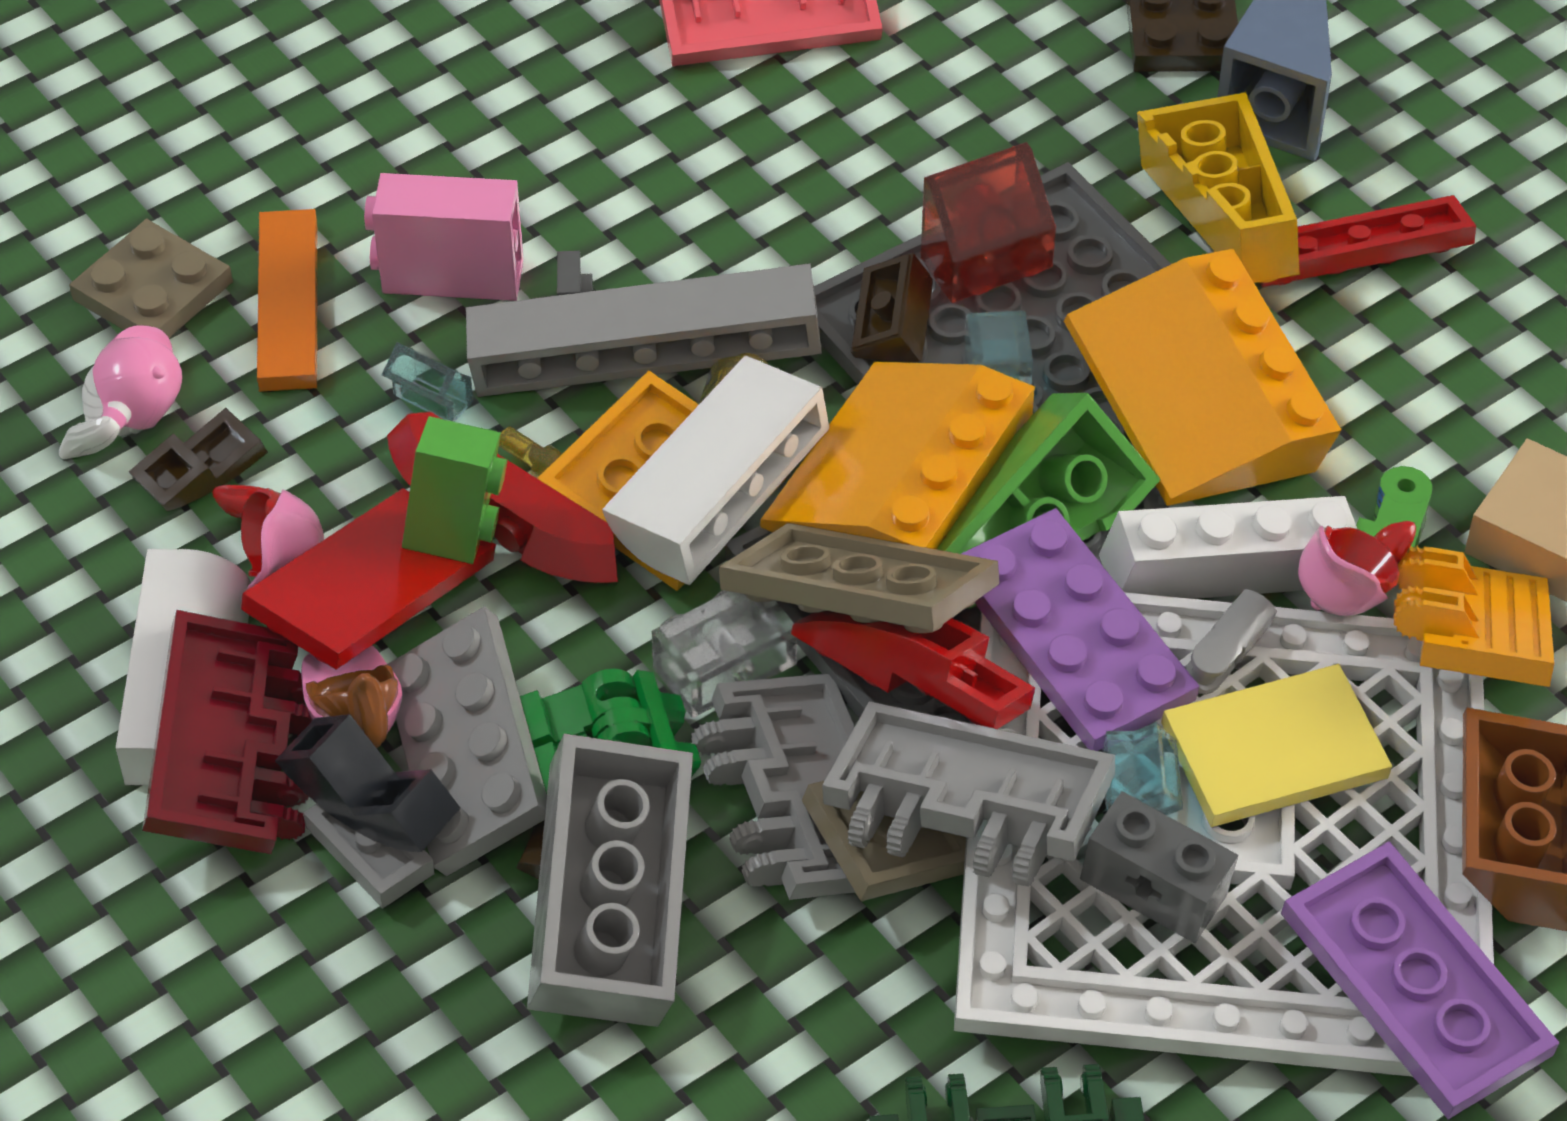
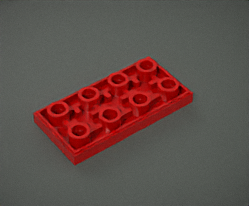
(356, 585)

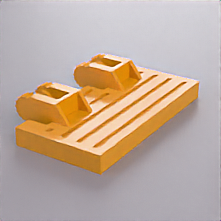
(1475, 617)

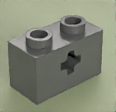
(1158, 866)

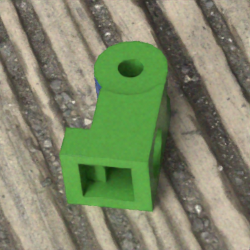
(1401, 497)

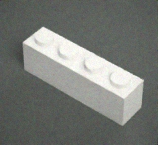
(1217, 547)

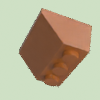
(1516, 815)

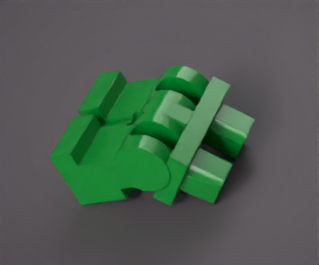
(608, 708)

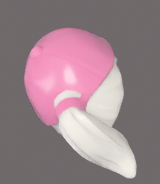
(125, 390)

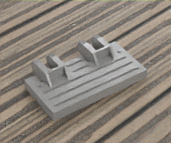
(776, 742)
(960, 773)

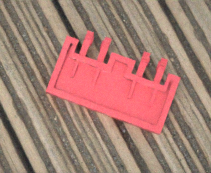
(746, 28)

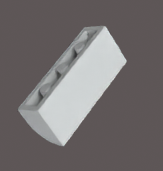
(717, 468)
(170, 582)

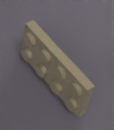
(859, 577)

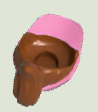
(360, 688)

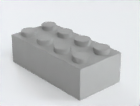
(610, 881)

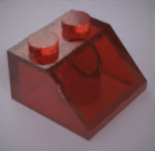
(986, 223)

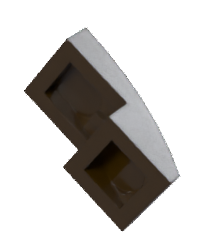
(190, 470)

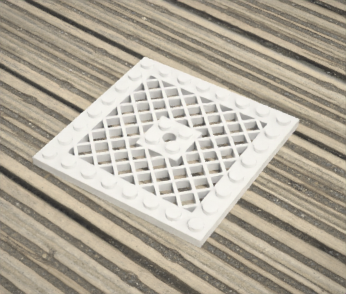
(1188, 1011)

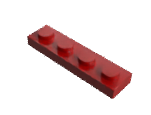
(1381, 237)

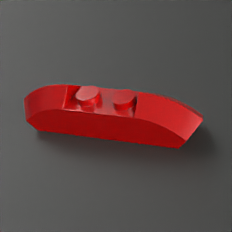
(532, 516)

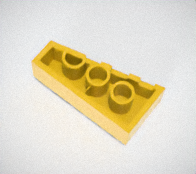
(1223, 180)

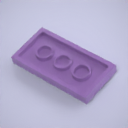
(1079, 632)
(1419, 979)

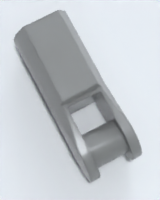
(1230, 640)

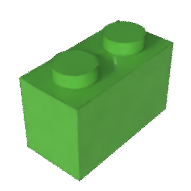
(452, 490)

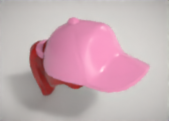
(273, 526)
(1352, 570)

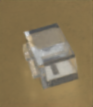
(722, 644)

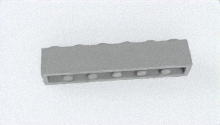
(641, 330)

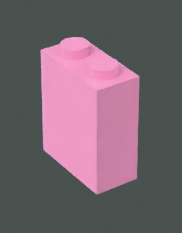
(446, 236)

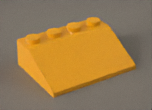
(1204, 379)
(905, 452)

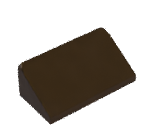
(893, 311)

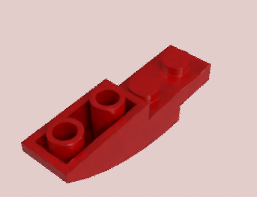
(939, 663)

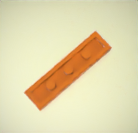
(287, 300)

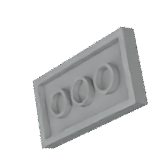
(471, 729)

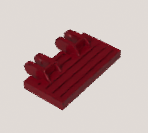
(220, 716)

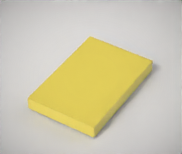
(1276, 745)

